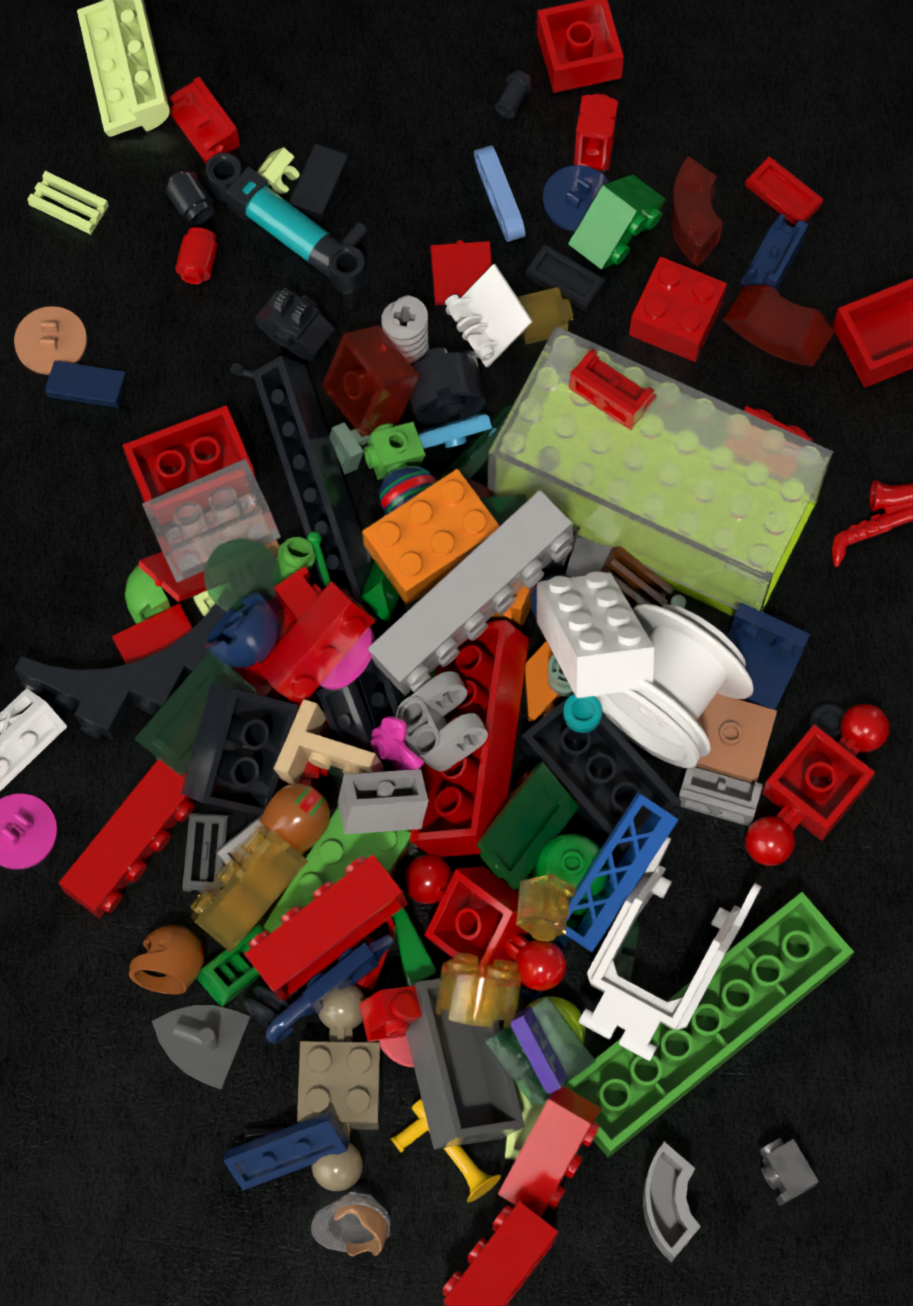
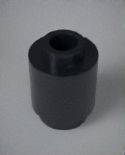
(190, 197)

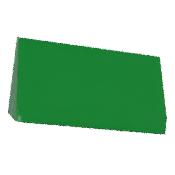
(380, 594)

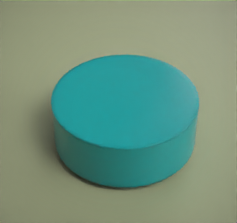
(582, 713)

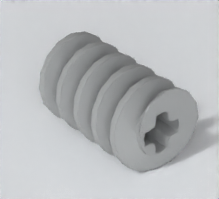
(407, 327)

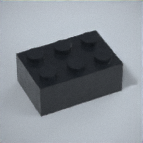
(238, 749)

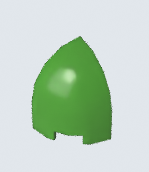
(143, 596)

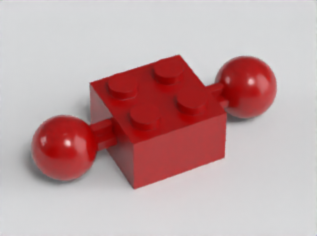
(817, 783)
(480, 919)

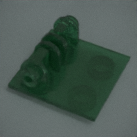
(564, 1041)

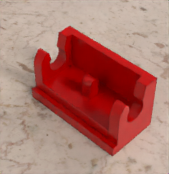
(203, 120)
(610, 390)

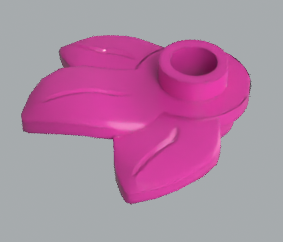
(390, 744)

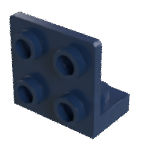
(769, 651)

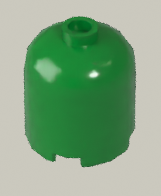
(569, 859)

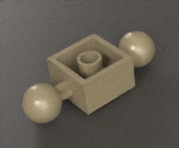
(343, 1080)

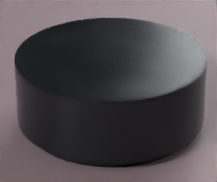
(828, 719)

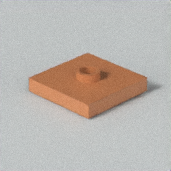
(736, 736)

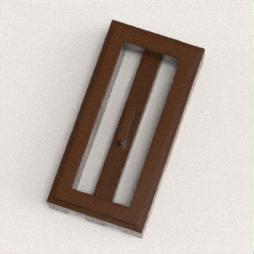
(636, 576)

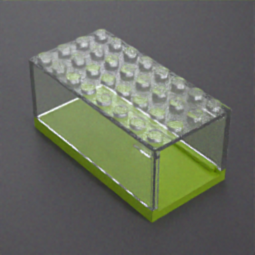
(688, 492)

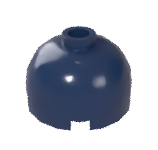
(245, 635)

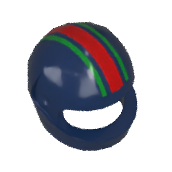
(403, 485)

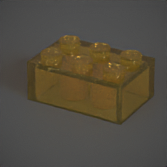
(247, 887)

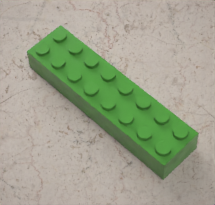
(746, 995)

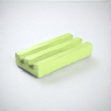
(72, 190)

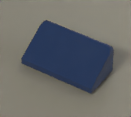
(86, 384)

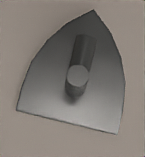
(202, 1040)

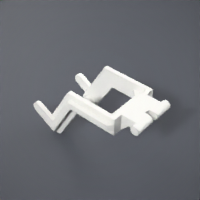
(633, 1007)

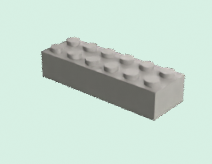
(473, 593)

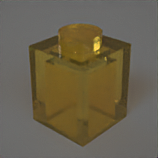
(546, 311)

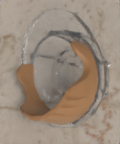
(352, 1225)

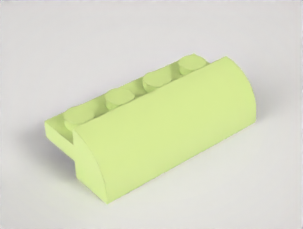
(123, 65)

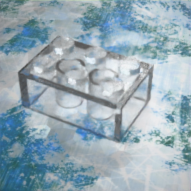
(208, 513)

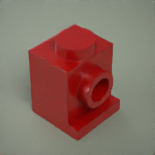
(296, 594)
(390, 1013)

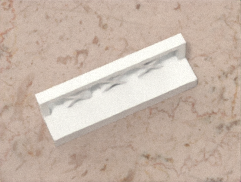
(25, 734)

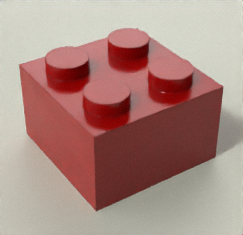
(579, 44)
(677, 309)

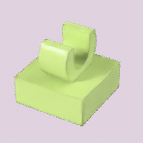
(275, 166)

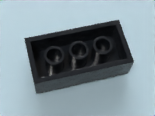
(597, 772)

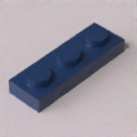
(286, 1150)

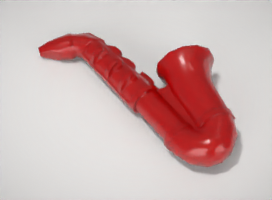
(898, 508)

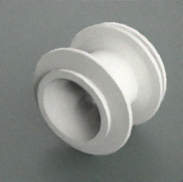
(689, 669)

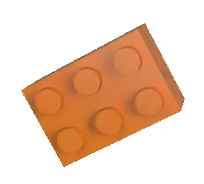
(429, 535)

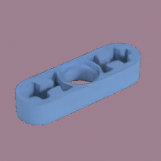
(499, 193)

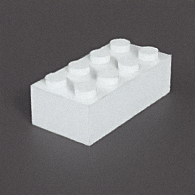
(594, 634)

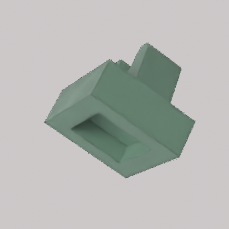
(347, 447)

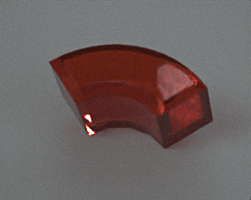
(692, 215)
(779, 325)

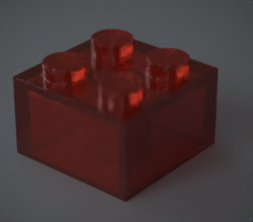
(369, 380)

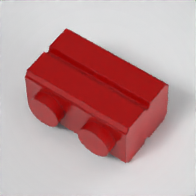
(595, 131)

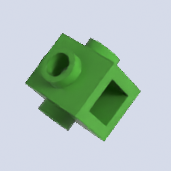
(393, 448)

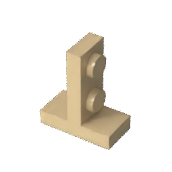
(306, 745)

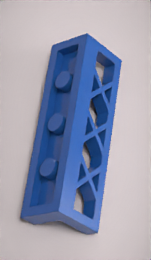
(622, 877)

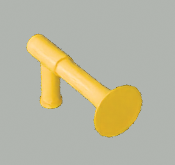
(477, 1180)

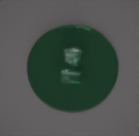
(239, 570)

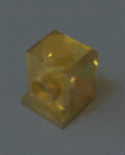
(544, 906)

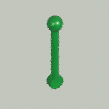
(315, 539)

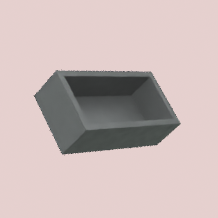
(459, 1078)

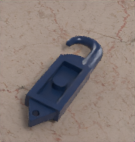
(351, 968)

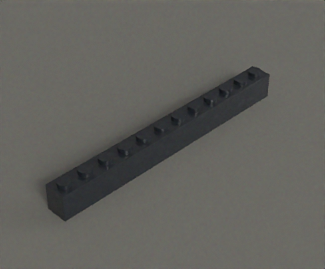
(324, 507)

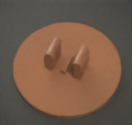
(48, 337)

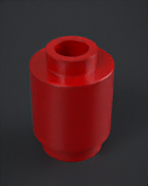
(196, 255)

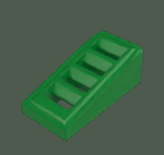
(414, 957)
(215, 985)

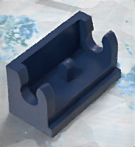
(775, 254)

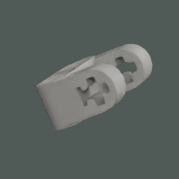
(427, 731)

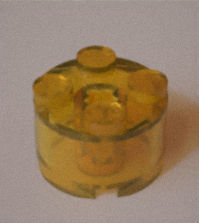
(478, 991)

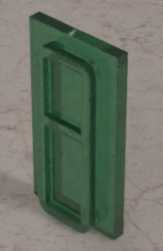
(477, 451)
(175, 726)

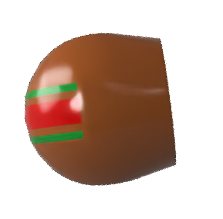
(297, 815)
(173, 952)

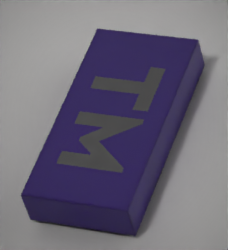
(538, 1050)

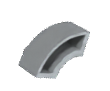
(666, 1202)

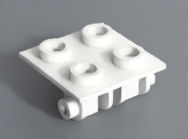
(489, 315)

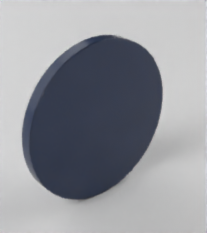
(571, 193)

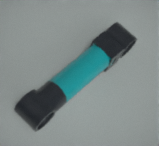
(254, 200)

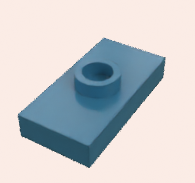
(454, 432)

